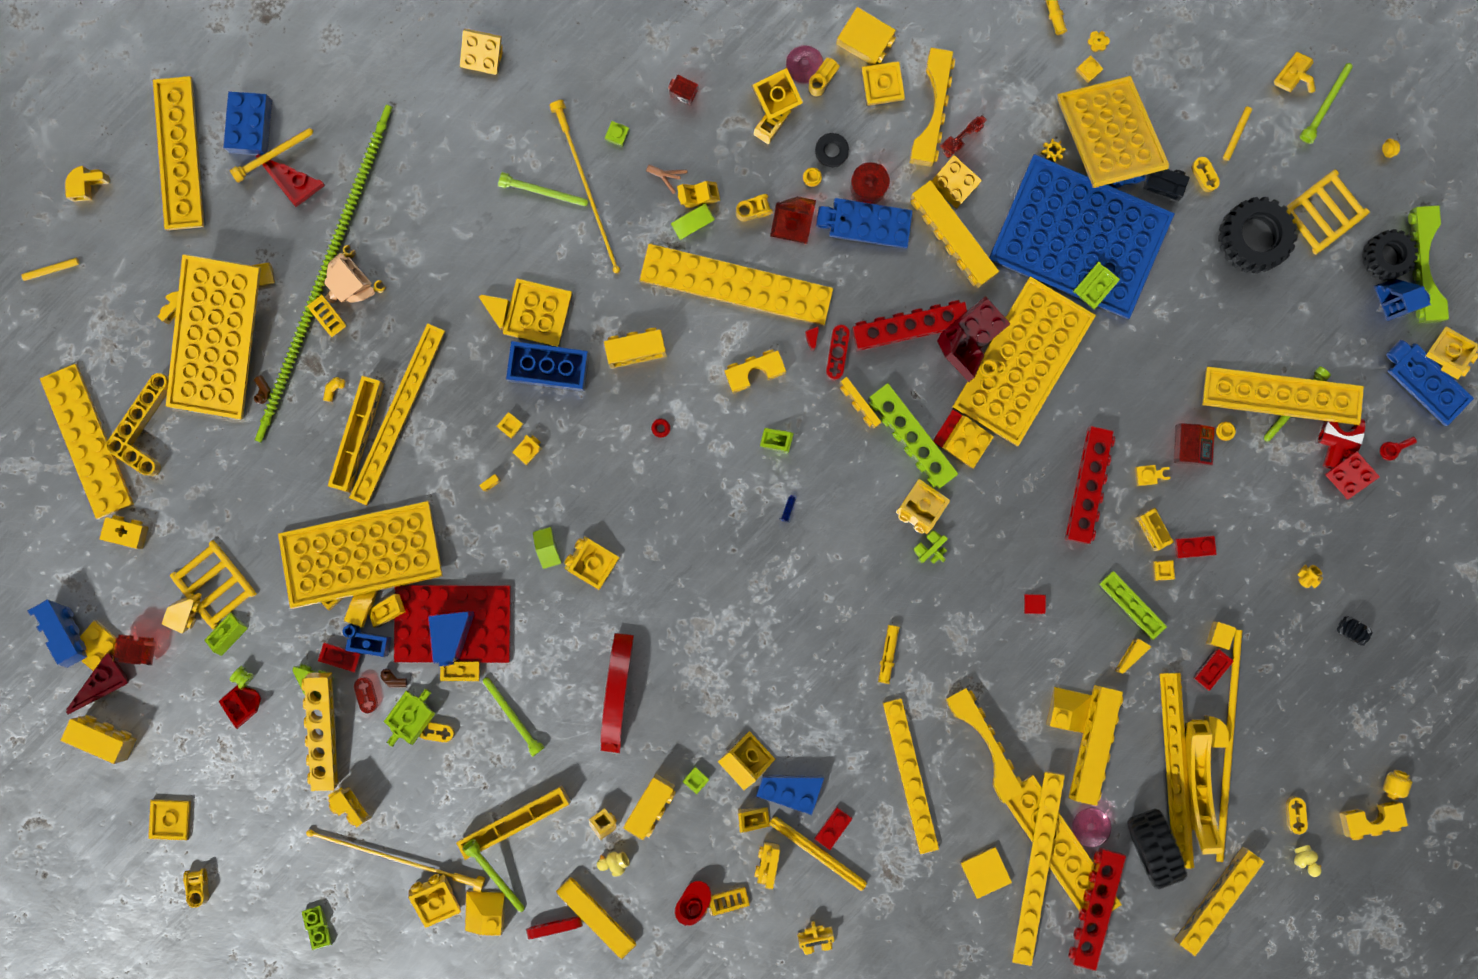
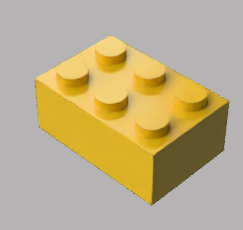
(635, 348)
(98, 739)
(650, 807)

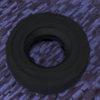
(835, 139)

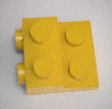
(1453, 352)
(922, 507)
(590, 562)
(345, 801)
(769, 860)
(433, 900)

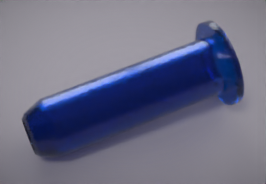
(788, 509)

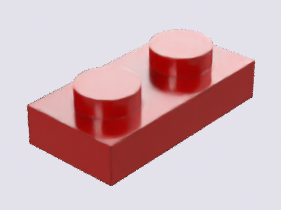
(947, 428)
(1195, 547)
(339, 658)
(1213, 669)
(833, 828)

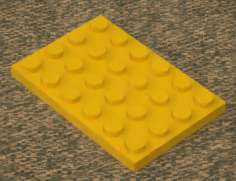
(1112, 131)

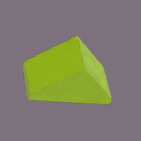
(776, 440)
(546, 548)

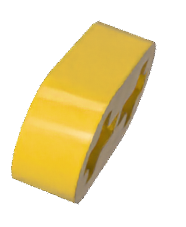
(1209, 172)
(438, 737)
(1301, 815)

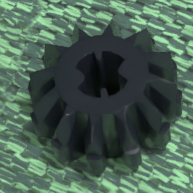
(1354, 630)

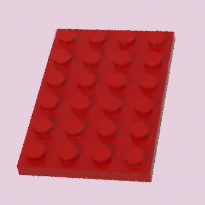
(489, 631)

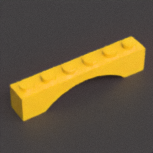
(938, 70)
(1004, 780)

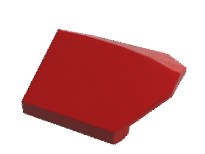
(240, 705)

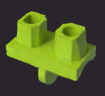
(924, 553)

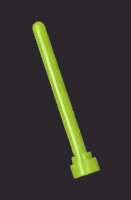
(1309, 134)
(506, 180)
(1319, 374)
(533, 745)
(472, 849)

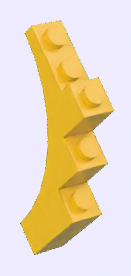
(1202, 810)

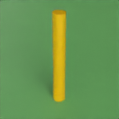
(1237, 133)
(50, 269)

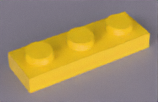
(859, 403)

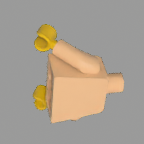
(347, 280)

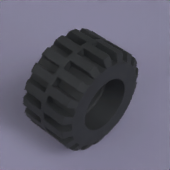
(1401, 244)

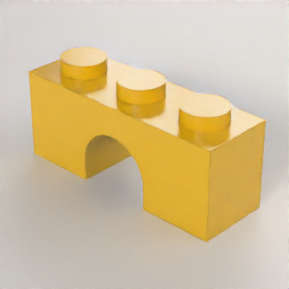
(769, 363)
(1390, 817)

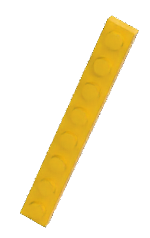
(910, 776)

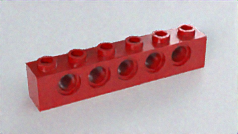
(864, 341)
(1085, 474)
(1090, 958)

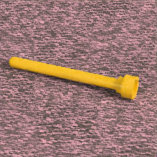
(240, 172)

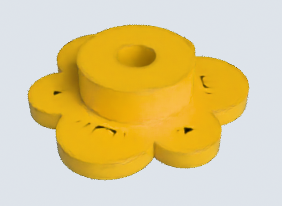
(1095, 44)

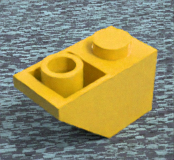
(181, 613)

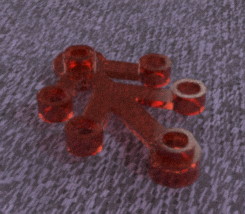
(953, 145)

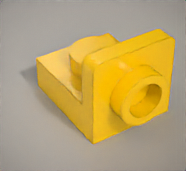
(527, 449)

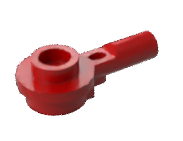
(1390, 450)

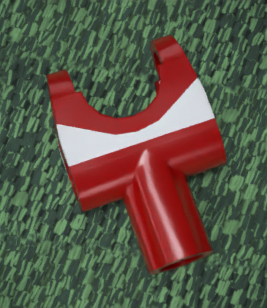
(1339, 441)

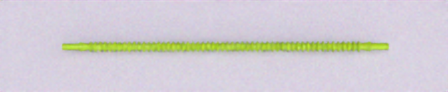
(381, 126)

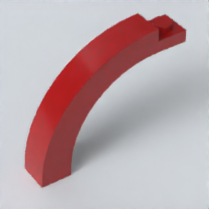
(616, 692)

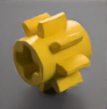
(1056, 147)
(1310, 576)

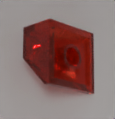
(793, 219)

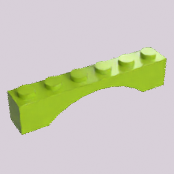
(1424, 225)

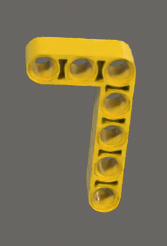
(137, 426)

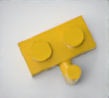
(1294, 72)

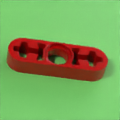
(840, 367)
(554, 927)

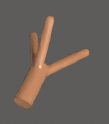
(668, 173)

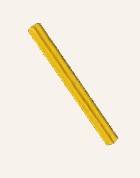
(818, 853)

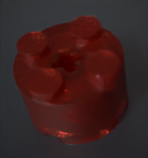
(869, 172)
(134, 651)

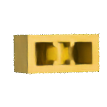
(113, 533)

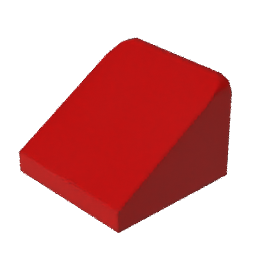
(811, 337)
(1034, 604)

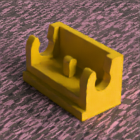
(1154, 529)

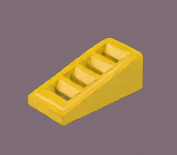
(765, 132)
(326, 326)
(1133, 653)
(745, 902)

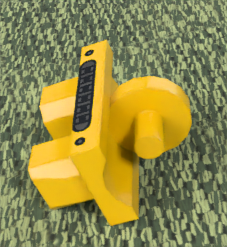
(815, 936)

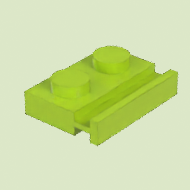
(1096, 285)

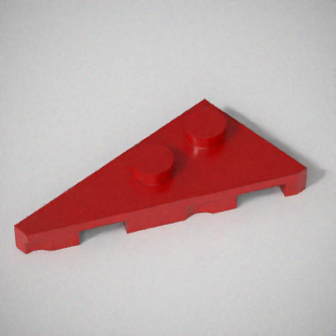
(294, 184)

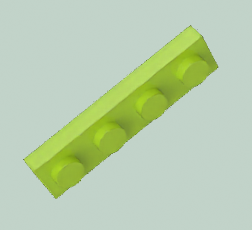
(1132, 605)

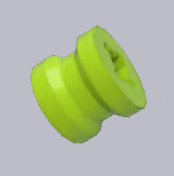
(241, 677)

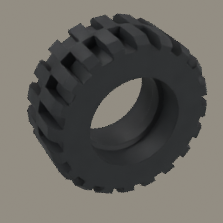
(1278, 221)
(1157, 848)

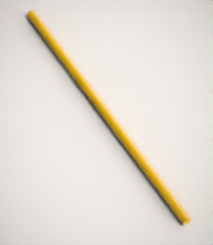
(1228, 751)

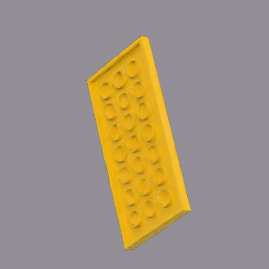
(212, 336)
(1029, 359)
(360, 555)

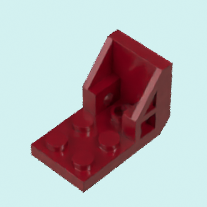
(968, 334)

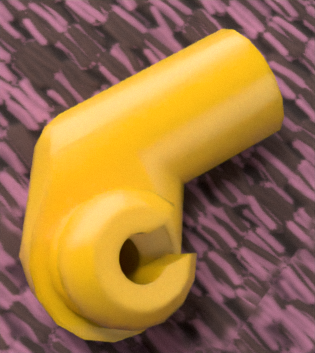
(331, 386)

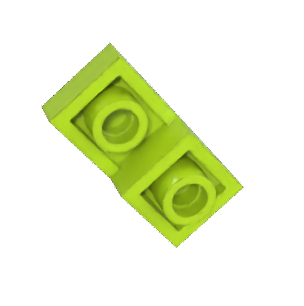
(693, 221)
(317, 927)

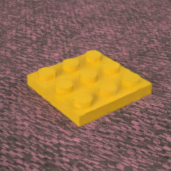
(537, 313)

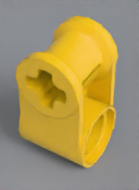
(755, 208)
(195, 886)

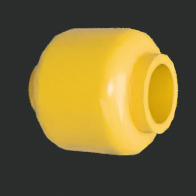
(1397, 784)

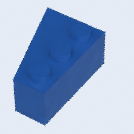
(1401, 298)
(60, 631)
(791, 791)

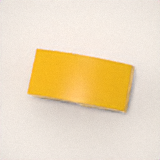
(359, 608)

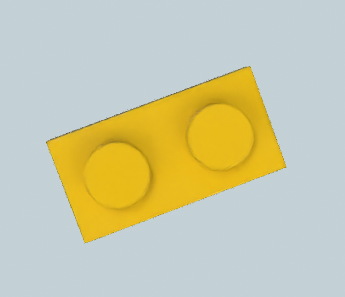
(386, 610)
(460, 672)

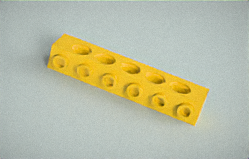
(324, 685)

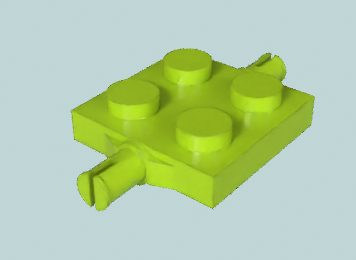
(409, 717)

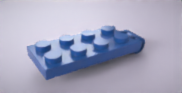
(866, 222)
(1427, 382)

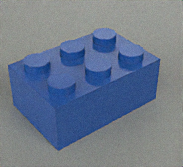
(247, 123)

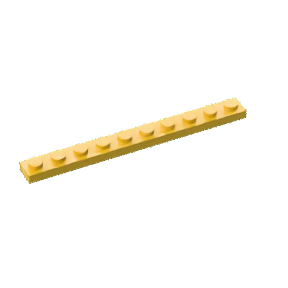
(397, 414)
(1176, 764)
(1038, 868)

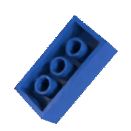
(547, 366)

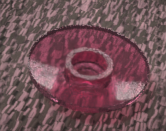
(798, 71)
(1100, 831)

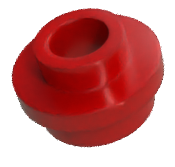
(656, 423)

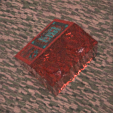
(1194, 444)

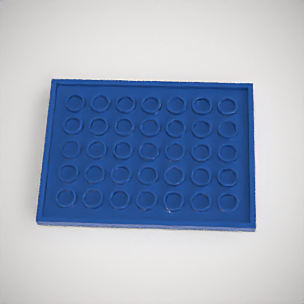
(1067, 226)

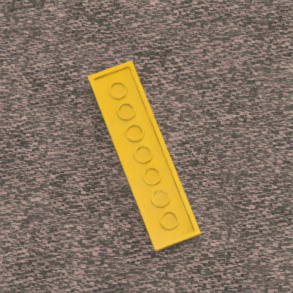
(178, 153)
(1283, 395)
(86, 441)
(1068, 858)

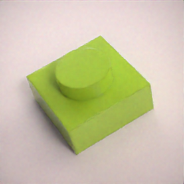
(617, 133)
(696, 780)

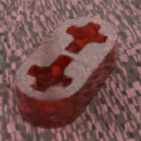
(361, 696)

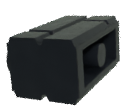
(1167, 183)

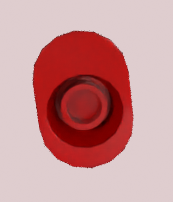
(693, 903)

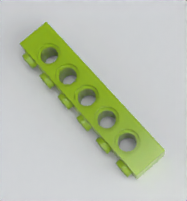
(887, 394)

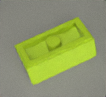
(225, 634)

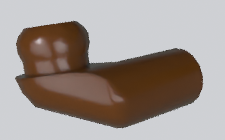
(264, 390)
(391, 680)

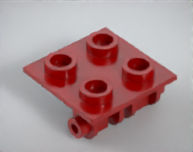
(1352, 474)

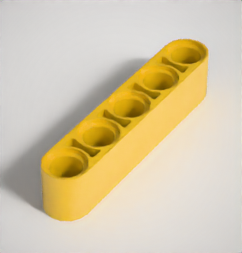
(596, 917)

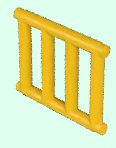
(1346, 224)
(225, 562)

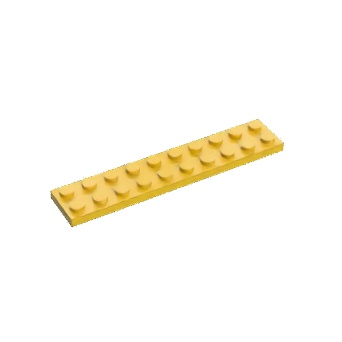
(736, 284)

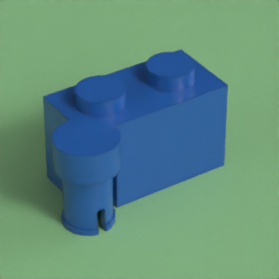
(366, 642)

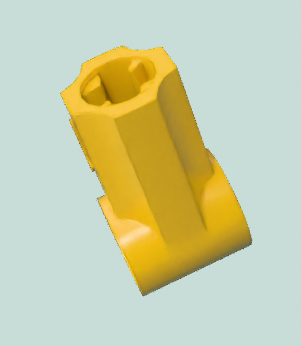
(823, 76)

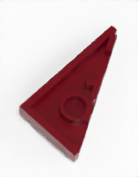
(104, 679)

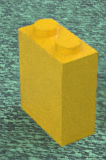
(866, 37)

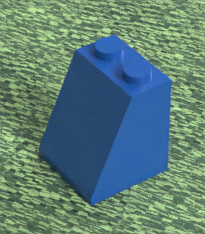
(448, 636)

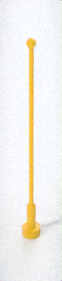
(558, 107)
(478, 883)

